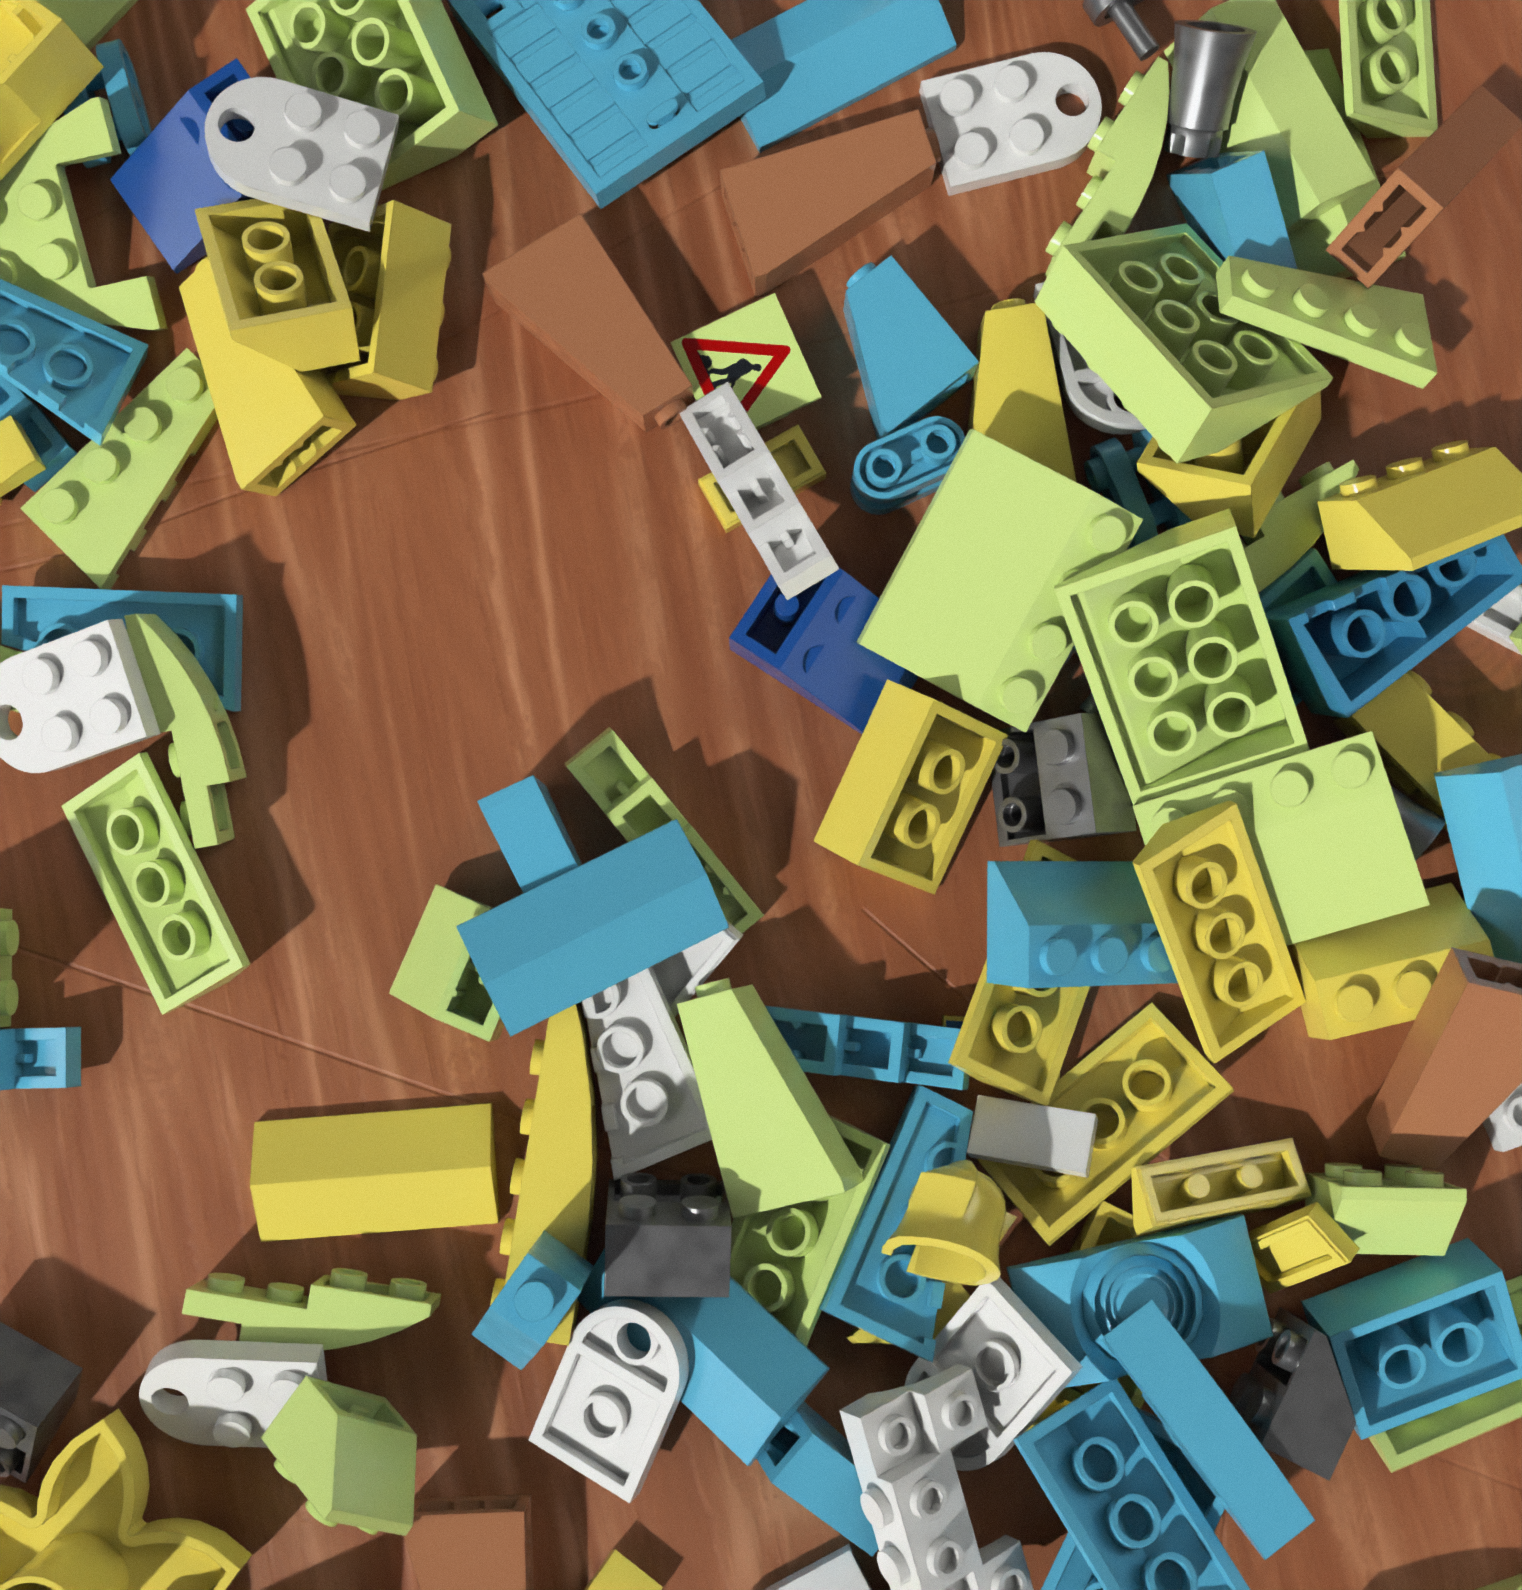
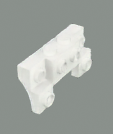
(914, 1491)

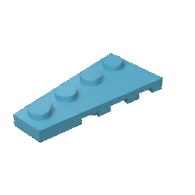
(873, 1287)

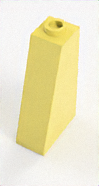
(1017, 386)
(268, 412)

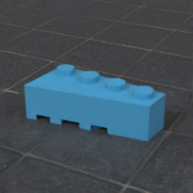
(1379, 624)

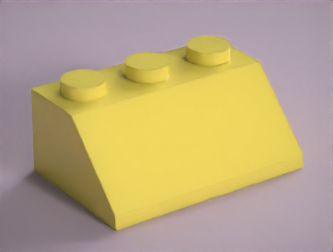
(279, 283)
(396, 301)
(1239, 477)
(1422, 509)
(910, 788)
(1382, 968)

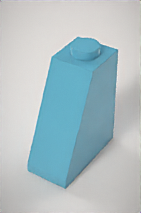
(1234, 207)
(902, 347)
(530, 832)
(533, 1300)
(818, 1471)

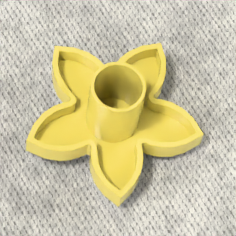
(91, 1527)

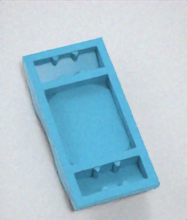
(1194, 1273)

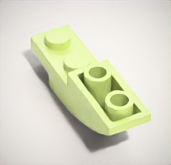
(1122, 161)
(1293, 524)
(203, 737)
(337, 1313)

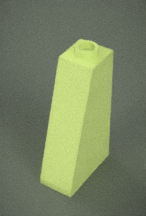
(759, 1106)

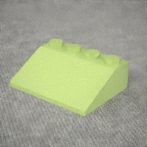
(385, 57)
(1153, 331)
(979, 578)
(1182, 659)
(1319, 835)

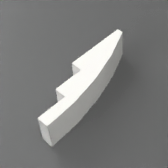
(758, 491)

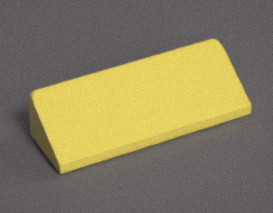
(1216, 1185)

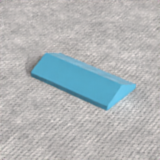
(834, 56)
(1486, 838)
(593, 927)
(742, 1362)
(1124, 1498)

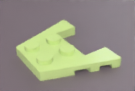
(42, 233)

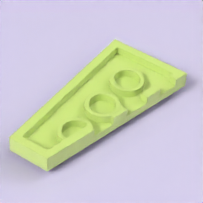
(1336, 315)
(110, 491)

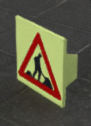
(755, 356)

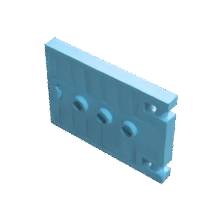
(609, 74)

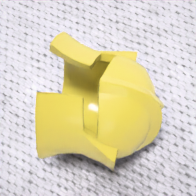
(956, 1225)

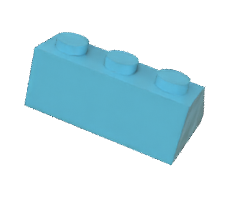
(1071, 926)
(1420, 1336)

